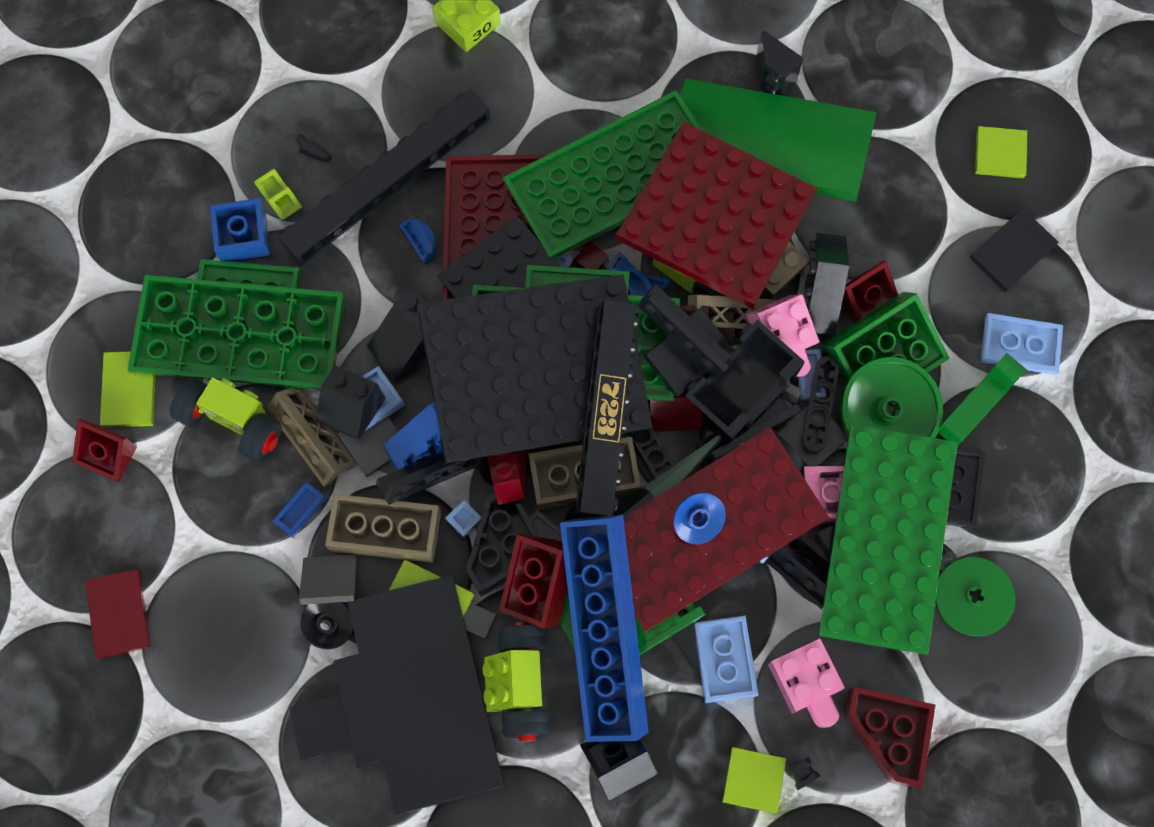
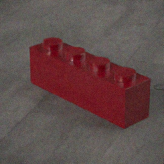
(508, 475)

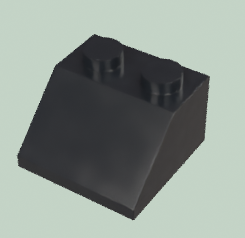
(776, 65)
(348, 402)
(619, 765)

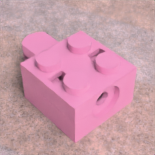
(791, 323)
(825, 489)
(811, 682)

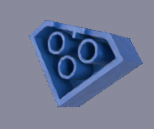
(415, 440)

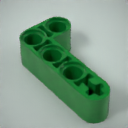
(982, 399)

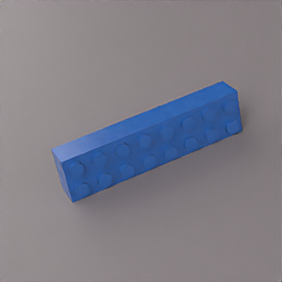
(604, 629)

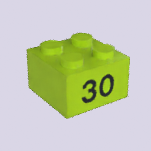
(466, 20)

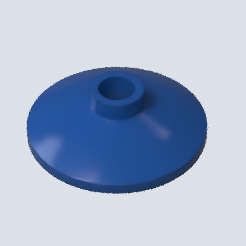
(706, 524)

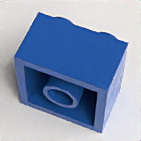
(240, 230)

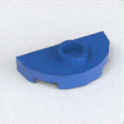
(421, 238)

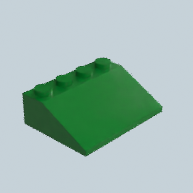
(892, 330)

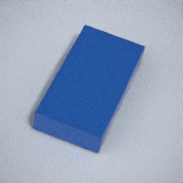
(299, 509)

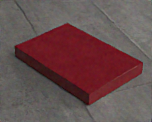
(117, 614)

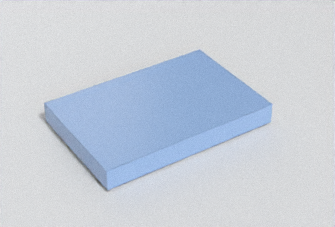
(1028, 341)
(725, 659)

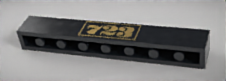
(606, 408)

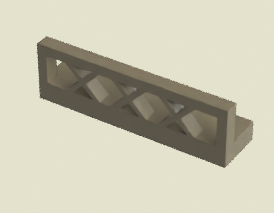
(725, 303)
(306, 435)

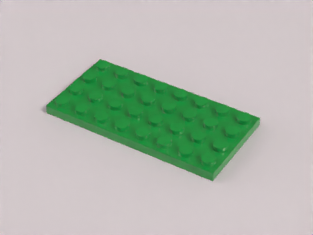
(596, 178)
(888, 539)

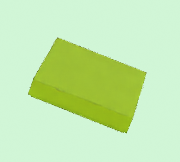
(1001, 152)
(754, 780)

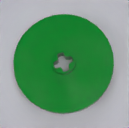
(994, 590)

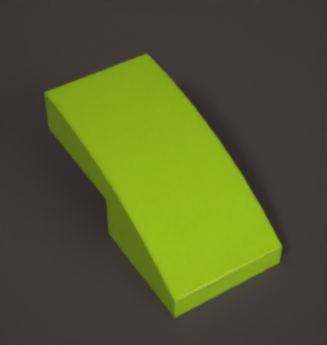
(278, 195)

